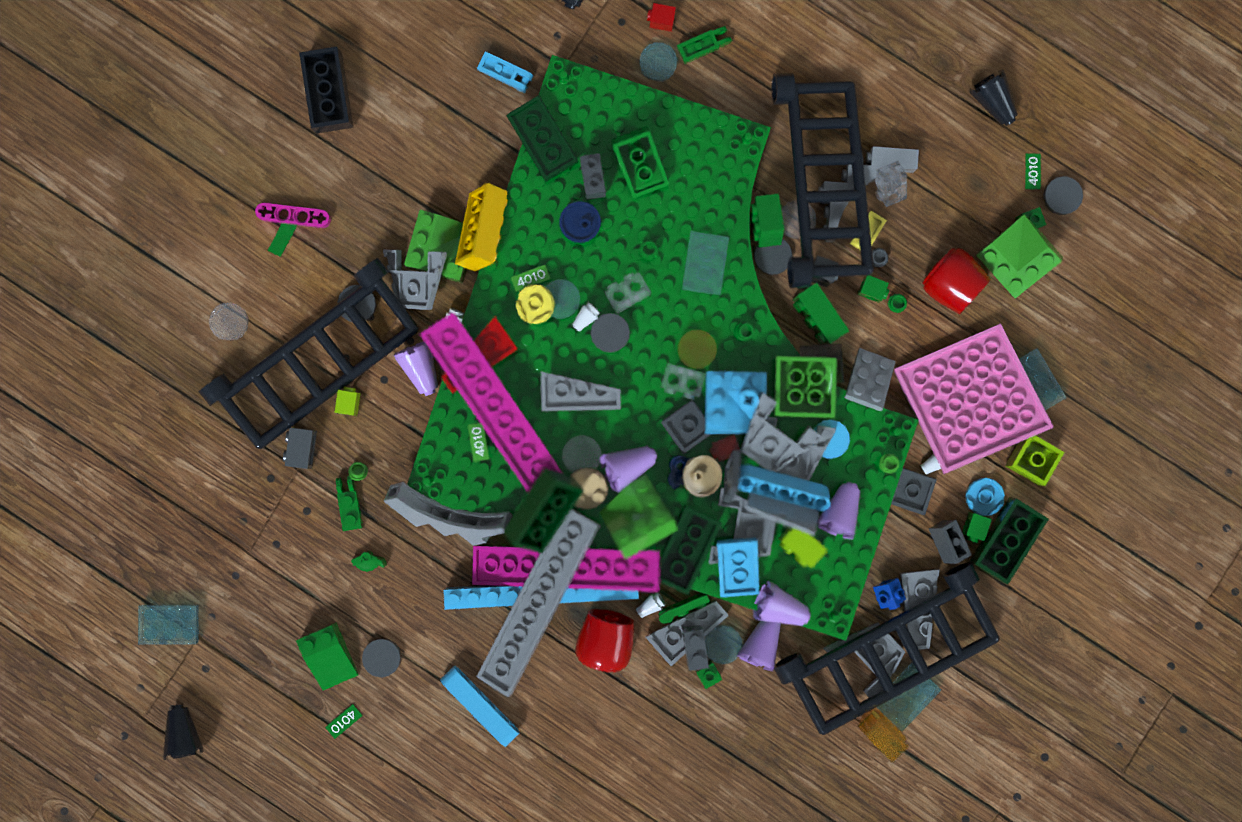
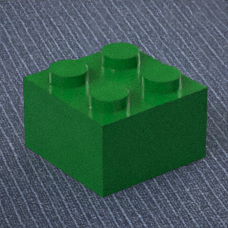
(767, 220)

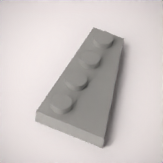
(571, 394)
(917, 588)
(669, 639)

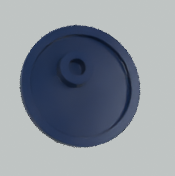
(580, 222)

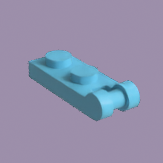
(504, 71)

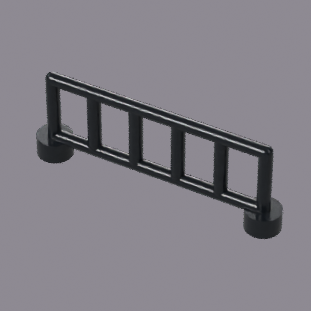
(802, 268)
(370, 280)
(960, 581)

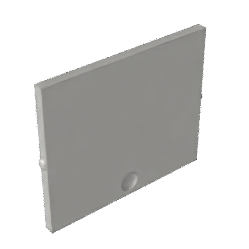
(784, 512)

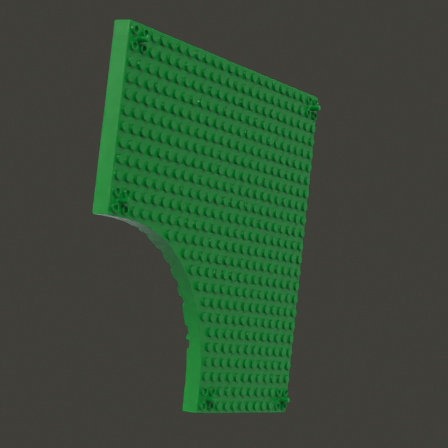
(711, 179)

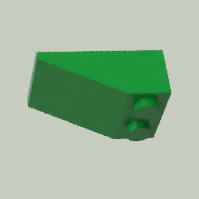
(640, 161)
(327, 656)

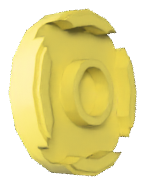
(535, 304)

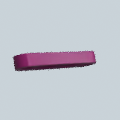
(293, 215)

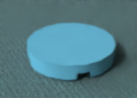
(839, 441)
(985, 496)

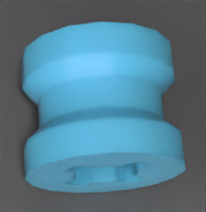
(746, 396)

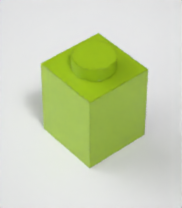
(347, 401)

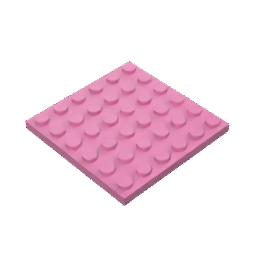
(972, 398)

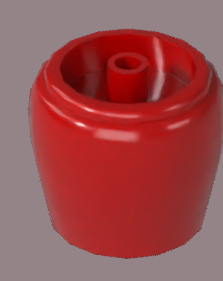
(955, 280)
(605, 640)

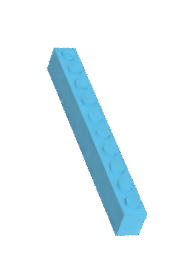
(506, 596)

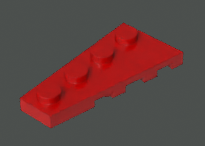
(493, 345)

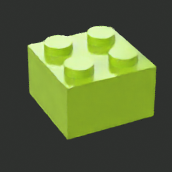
(1035, 460)
(806, 548)

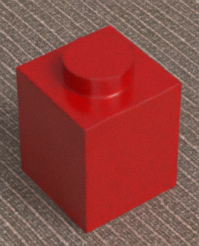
(661, 17)

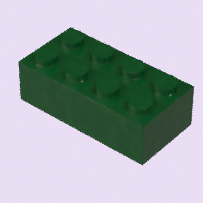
(543, 510)
(1009, 540)
(687, 549)

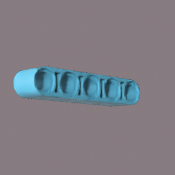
(784, 488)
(479, 706)

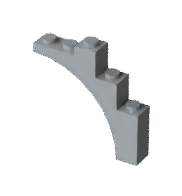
(875, 158)
(422, 510)

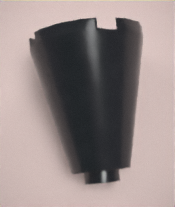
(996, 97)
(180, 734)

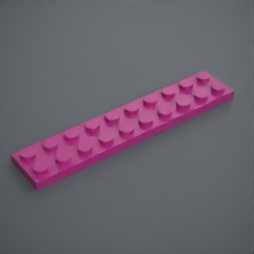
(489, 400)
(598, 569)

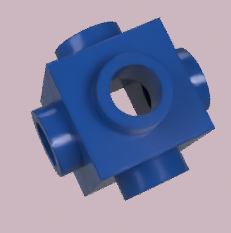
(889, 594)

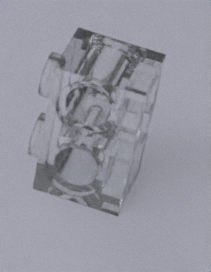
(891, 184)
(630, 297)
(684, 376)

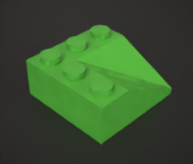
(435, 234)
(1020, 256)
(805, 387)
(637, 517)

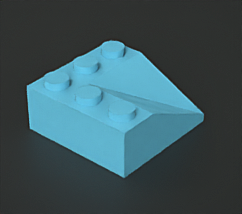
(722, 406)

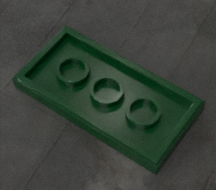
(542, 138)

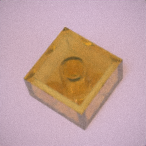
(886, 739)

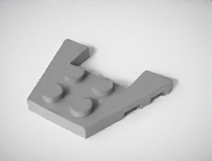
(415, 288)
(769, 445)
(805, 463)
(748, 526)
(887, 649)

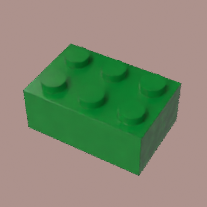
(820, 315)

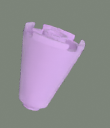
(419, 367)
(627, 465)
(842, 513)
(779, 606)
(761, 645)

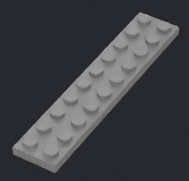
(537, 603)

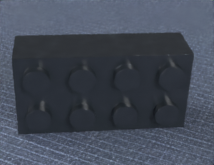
(326, 90)

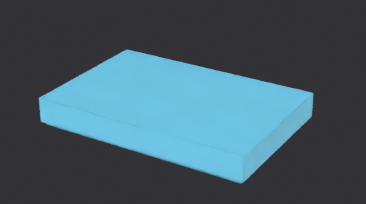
(738, 567)

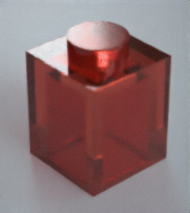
(723, 448)

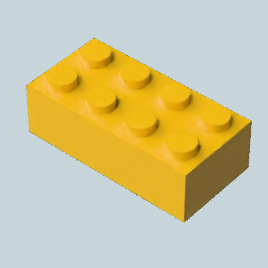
(481, 227)

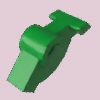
(368, 561)

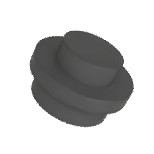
(880, 257)

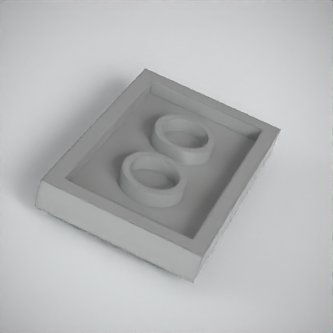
(870, 379)

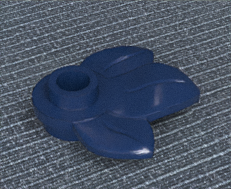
(675, 476)

